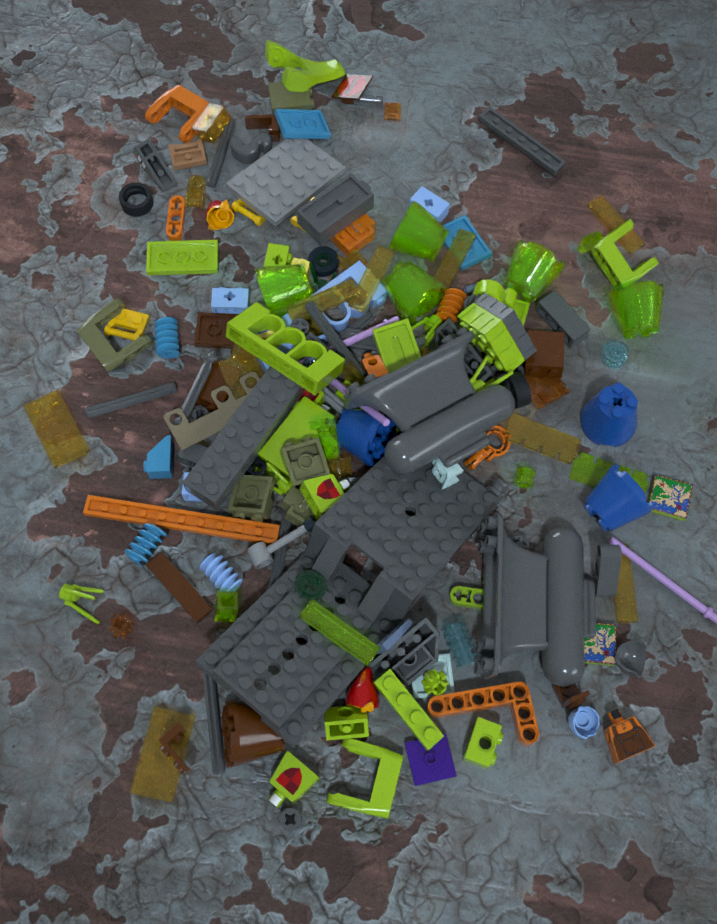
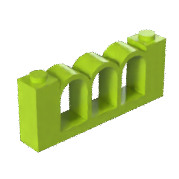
(257, 318)

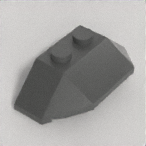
(472, 355)
(410, 654)

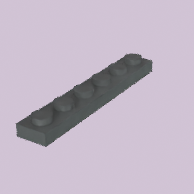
(522, 140)

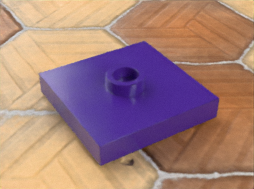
(431, 764)

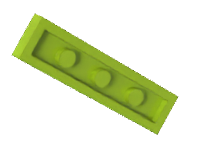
(408, 709)

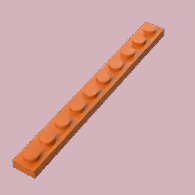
(181, 520)

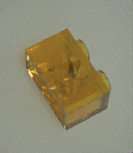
(211, 123)

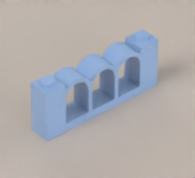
(356, 272)

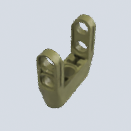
(101, 347)

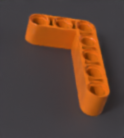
(489, 702)

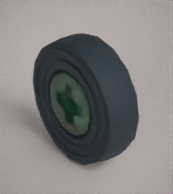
(326, 253)

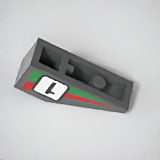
(154, 165)

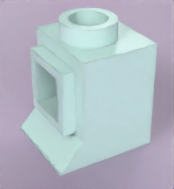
(446, 475)

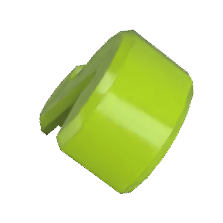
(495, 289)

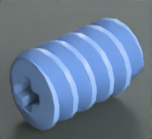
(219, 574)

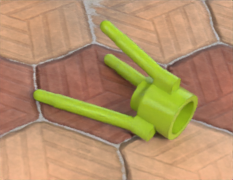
(431, 325)
(479, 384)
(284, 483)
(73, 592)

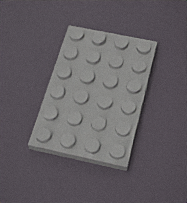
(285, 179)

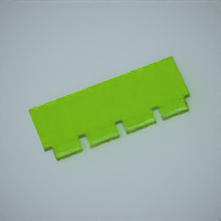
(591, 473)

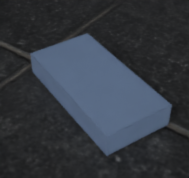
(394, 635)

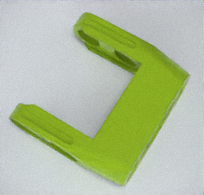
(613, 262)
(384, 784)

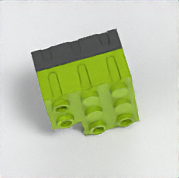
(497, 332)

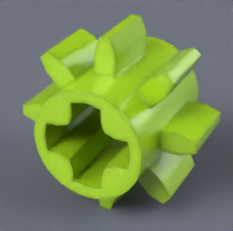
(434, 682)

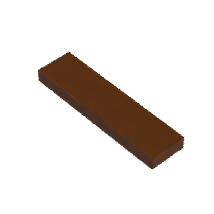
(179, 587)

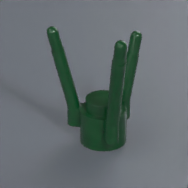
(321, 283)

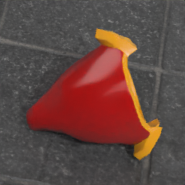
(219, 215)
(363, 692)

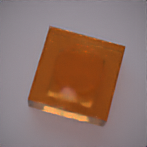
(392, 111)

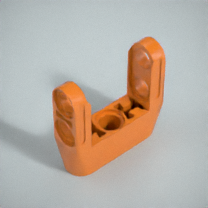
(183, 101)

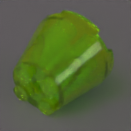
(419, 234)
(532, 270)
(283, 286)
(412, 291)
(638, 308)

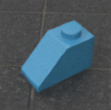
(160, 460)

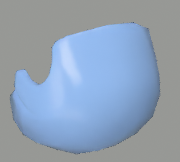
(584, 721)

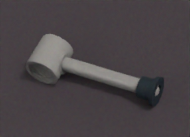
(262, 554)

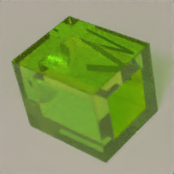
(225, 606)

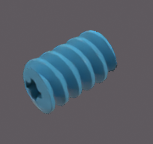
(166, 338)
(144, 543)

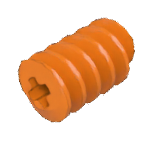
(451, 304)

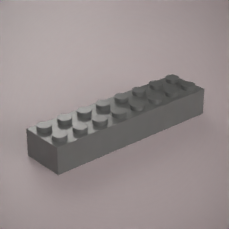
(242, 438)

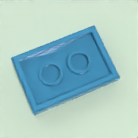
(302, 124)
(477, 252)

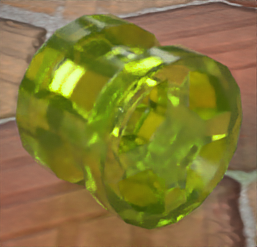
(525, 477)

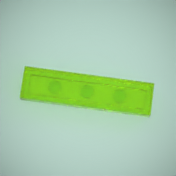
(339, 632)

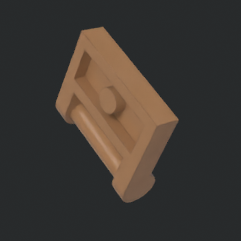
(187, 154)

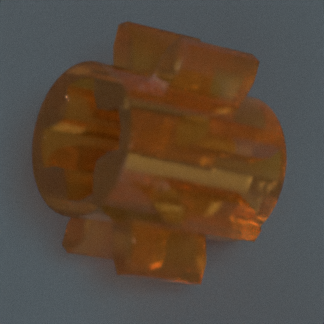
(126, 627)

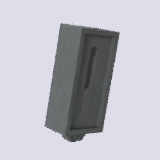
(335, 208)

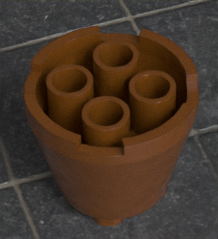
(246, 735)

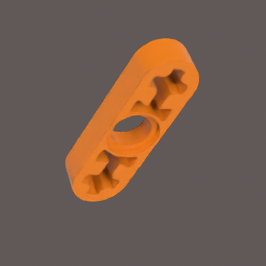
(172, 211)

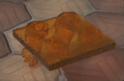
(546, 390)

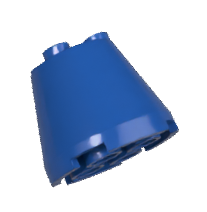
(610, 416)
(364, 435)
(617, 500)

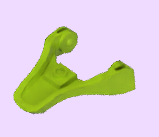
(311, 73)

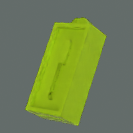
(396, 344)

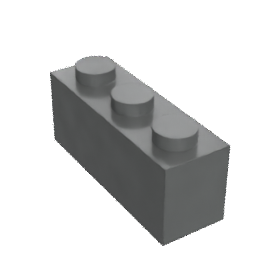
(562, 318)

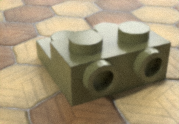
(304, 460)
(252, 498)

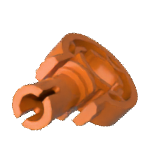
(479, 456)

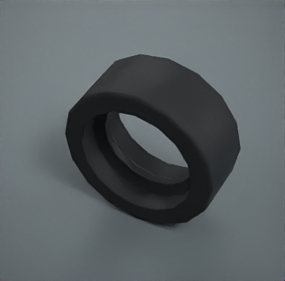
(132, 189)
(520, 389)

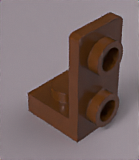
(264, 122)
(570, 696)
(174, 735)

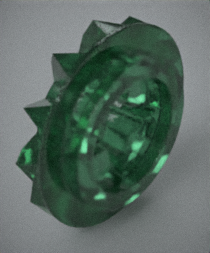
(313, 578)

